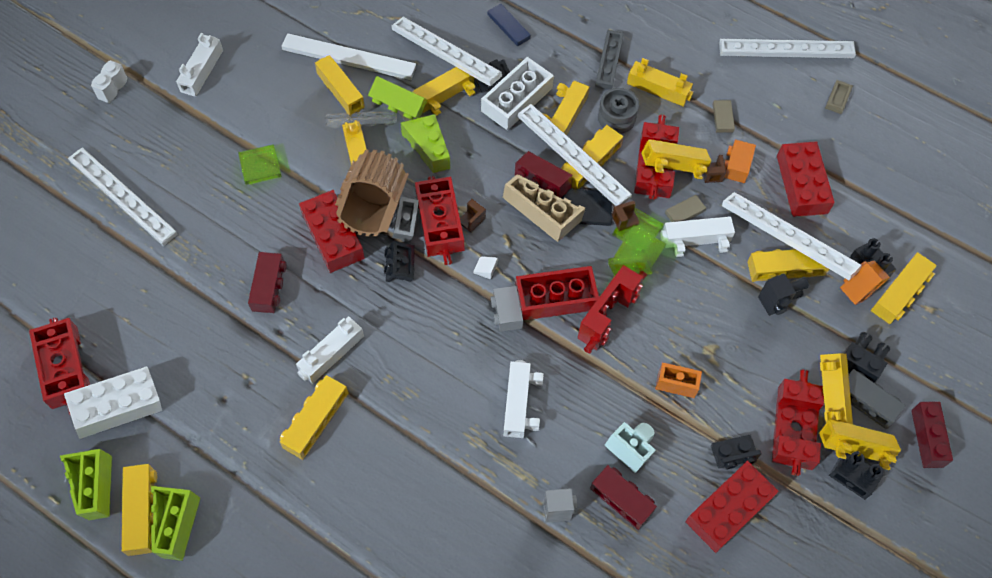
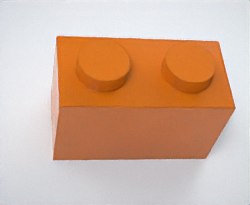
(739, 160)
(864, 282)
(678, 380)

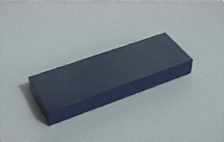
(509, 24)

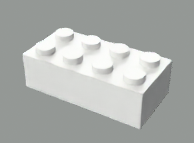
(516, 91)
(113, 402)

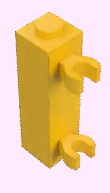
(660, 83)
(339, 85)
(445, 87)
(570, 106)
(354, 139)
(676, 157)
(836, 387)
(852, 438)

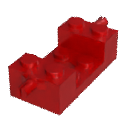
(647, 179)
(444, 232)
(623, 289)
(49, 342)
(797, 403)

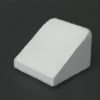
(486, 267)

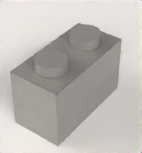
(405, 219)
(507, 308)
(559, 505)

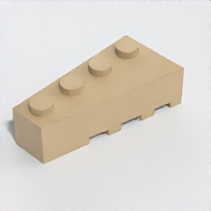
(542, 207)

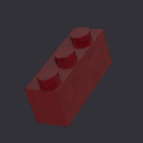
(544, 174)
(267, 282)
(932, 435)
(623, 496)

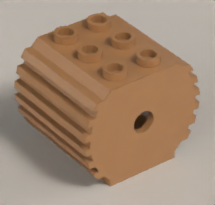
(371, 193)

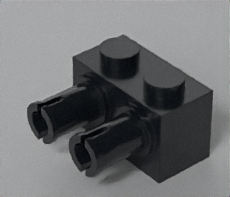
(871, 252)
(780, 292)
(864, 361)
(857, 474)

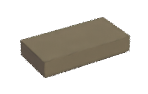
(839, 97)
(723, 116)
(686, 209)

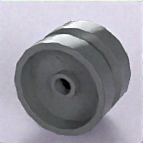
(618, 109)

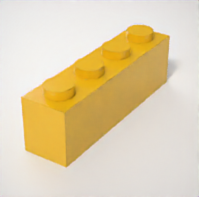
(600, 149)
(777, 262)
(903, 288)
(314, 417)
(137, 509)

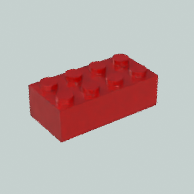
(805, 179)
(336, 243)
(556, 292)
(731, 506)

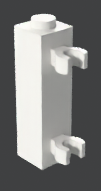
(199, 65)
(697, 233)
(329, 350)
(517, 396)

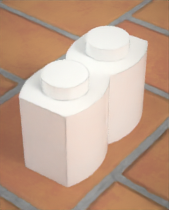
(109, 81)

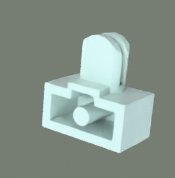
(632, 445)

